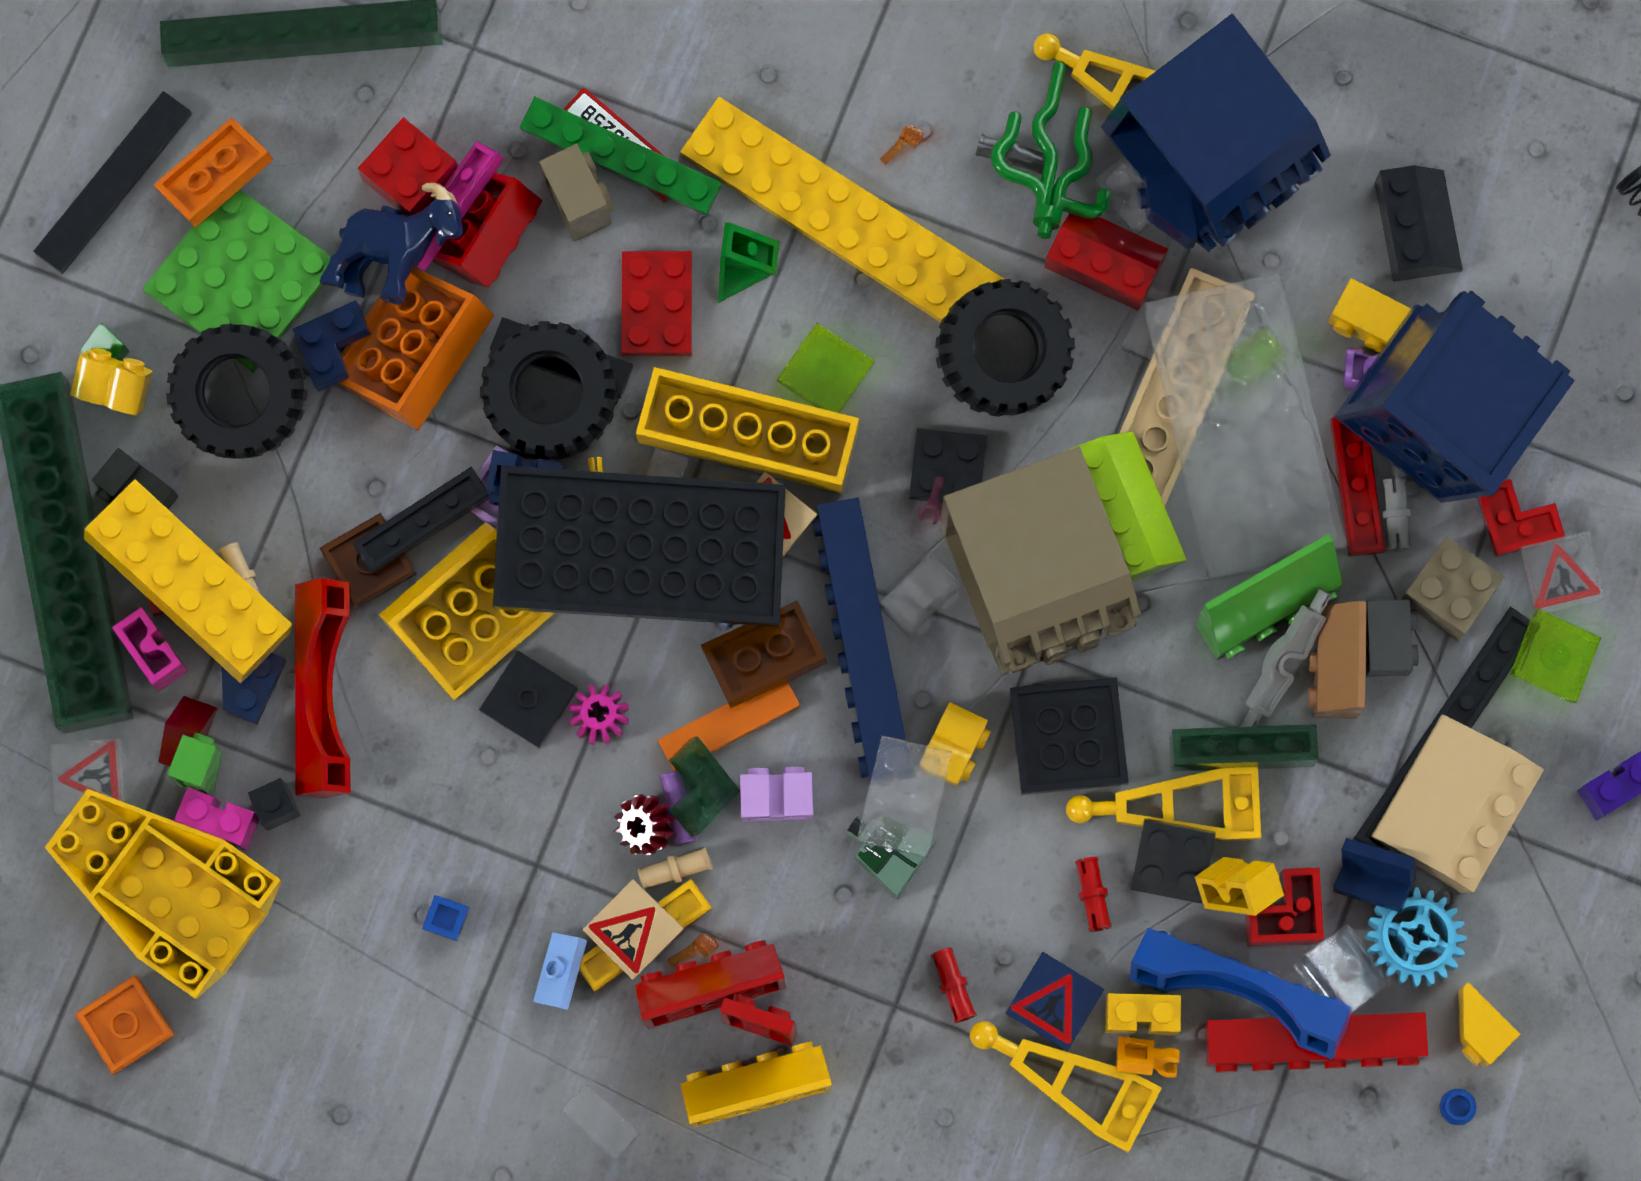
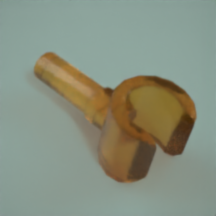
(910, 135)
(704, 944)

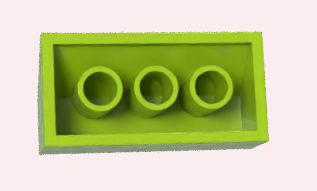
(1132, 504)

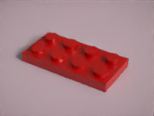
(771, 1024)

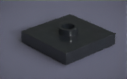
(528, 699)

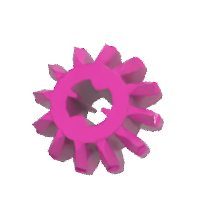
(606, 704)

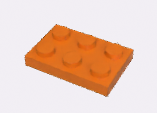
(213, 172)

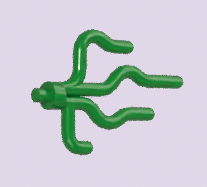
(1051, 200)

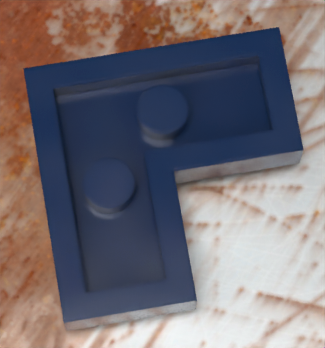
(322, 340)

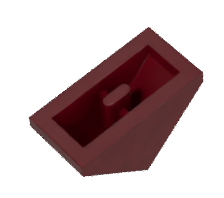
(186, 719)

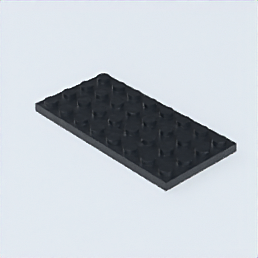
(639, 546)

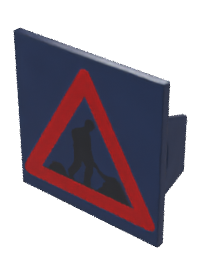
(1054, 1001)

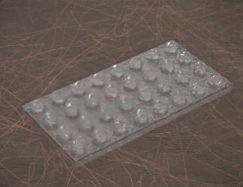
(1243, 424)

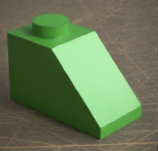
(196, 763)

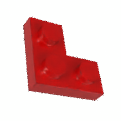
(1510, 527)

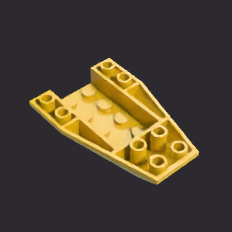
(165, 888)

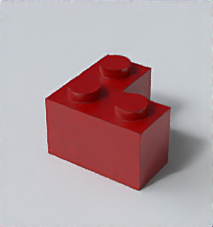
(1296, 919)

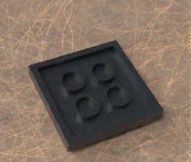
(1069, 736)

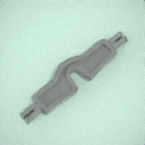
(1294, 644)

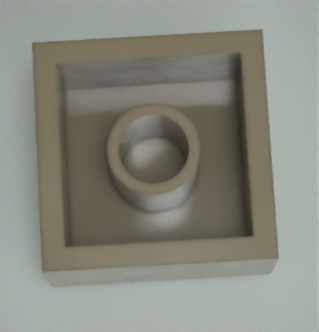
(576, 194)
(1453, 588)

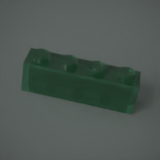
(1243, 747)

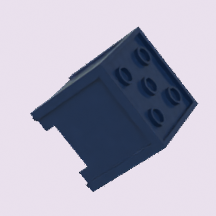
(1455, 398)

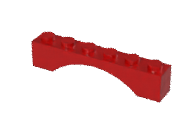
(320, 757)

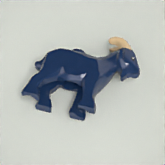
(391, 240)

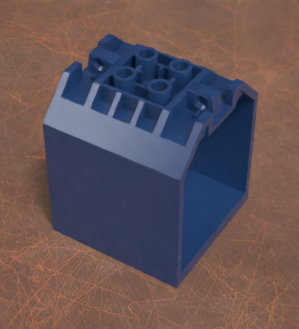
(1224, 127)

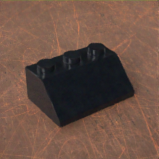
(1417, 222)

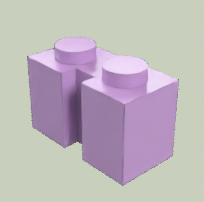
(776, 796)

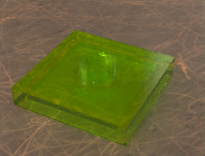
(825, 370)
(1555, 656)

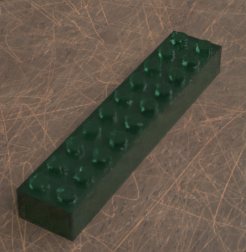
(61, 567)

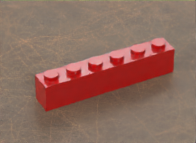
(1267, 1042)

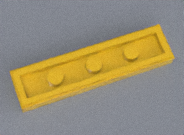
(683, 904)

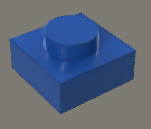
(446, 918)

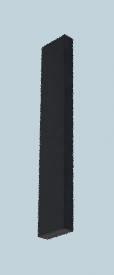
(112, 182)

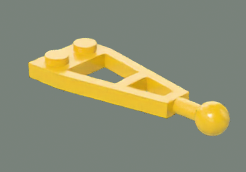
(1048, 48)
(1239, 796)
(1128, 1109)

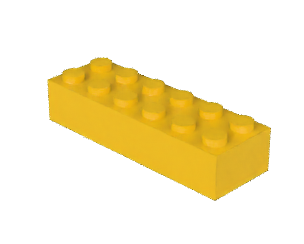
(747, 430)
(187, 581)

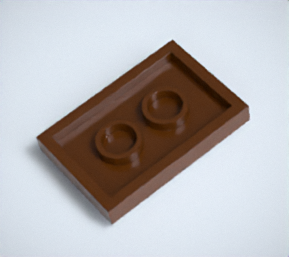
(763, 657)

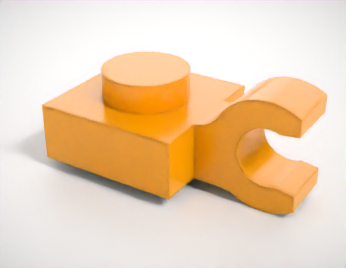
(1141, 1057)

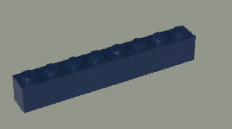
(859, 627)

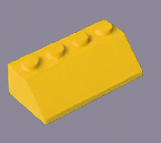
(755, 1086)

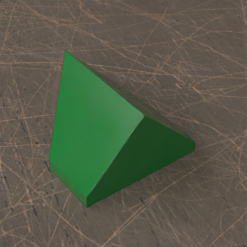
(745, 260)

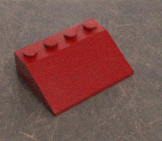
(703, 987)

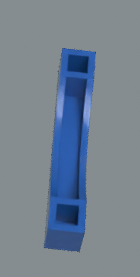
(1173, 965)

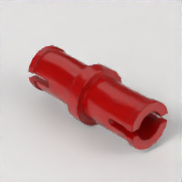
(1093, 894)
(953, 985)

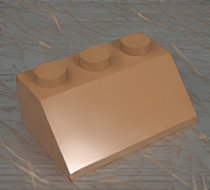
(1339, 663)

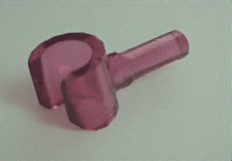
(933, 499)

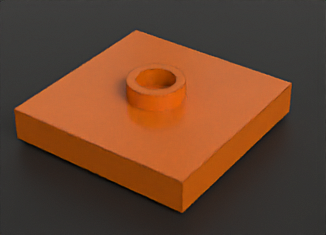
(124, 1024)

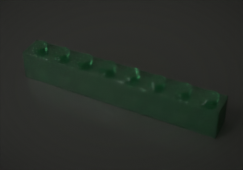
(300, 32)

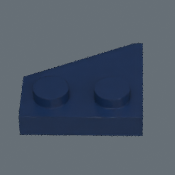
(252, 695)

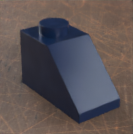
(1169, 207)

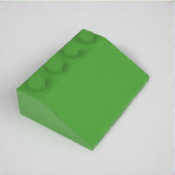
(1269, 599)

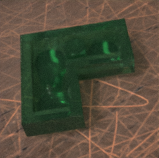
(709, 786)

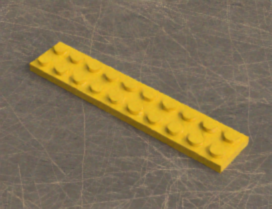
(833, 210)

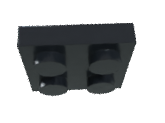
(947, 455)
(1171, 858)

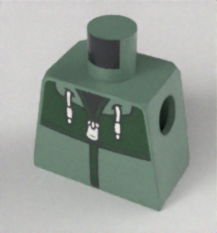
(886, 866)

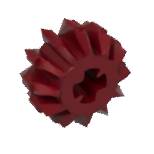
(646, 837)

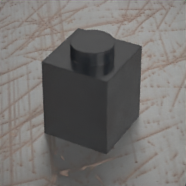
(274, 804)

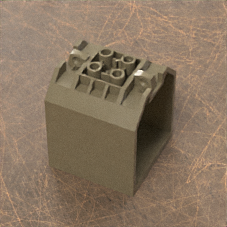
(1039, 562)

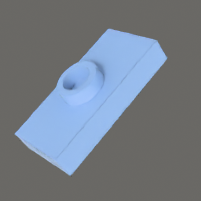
(560, 971)

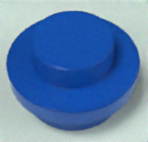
(1457, 1107)

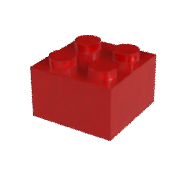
(403, 165)

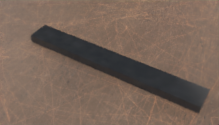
(1464, 702)

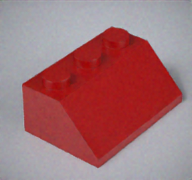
(490, 230)
(1106, 258)

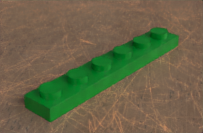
(622, 156)

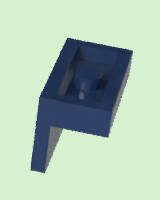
(1375, 875)

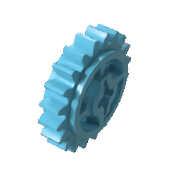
(1430, 941)

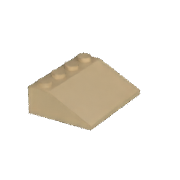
(1457, 804)

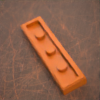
(730, 724)

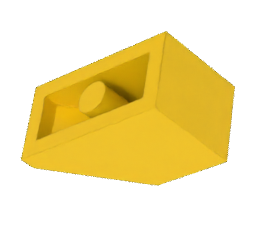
(1482, 1028)

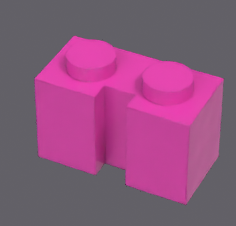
(141, 639)
(232, 824)

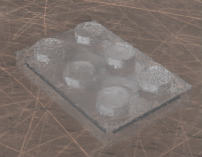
(904, 796)

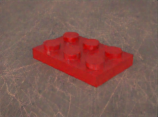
(656, 303)

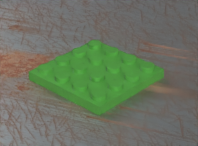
(240, 271)

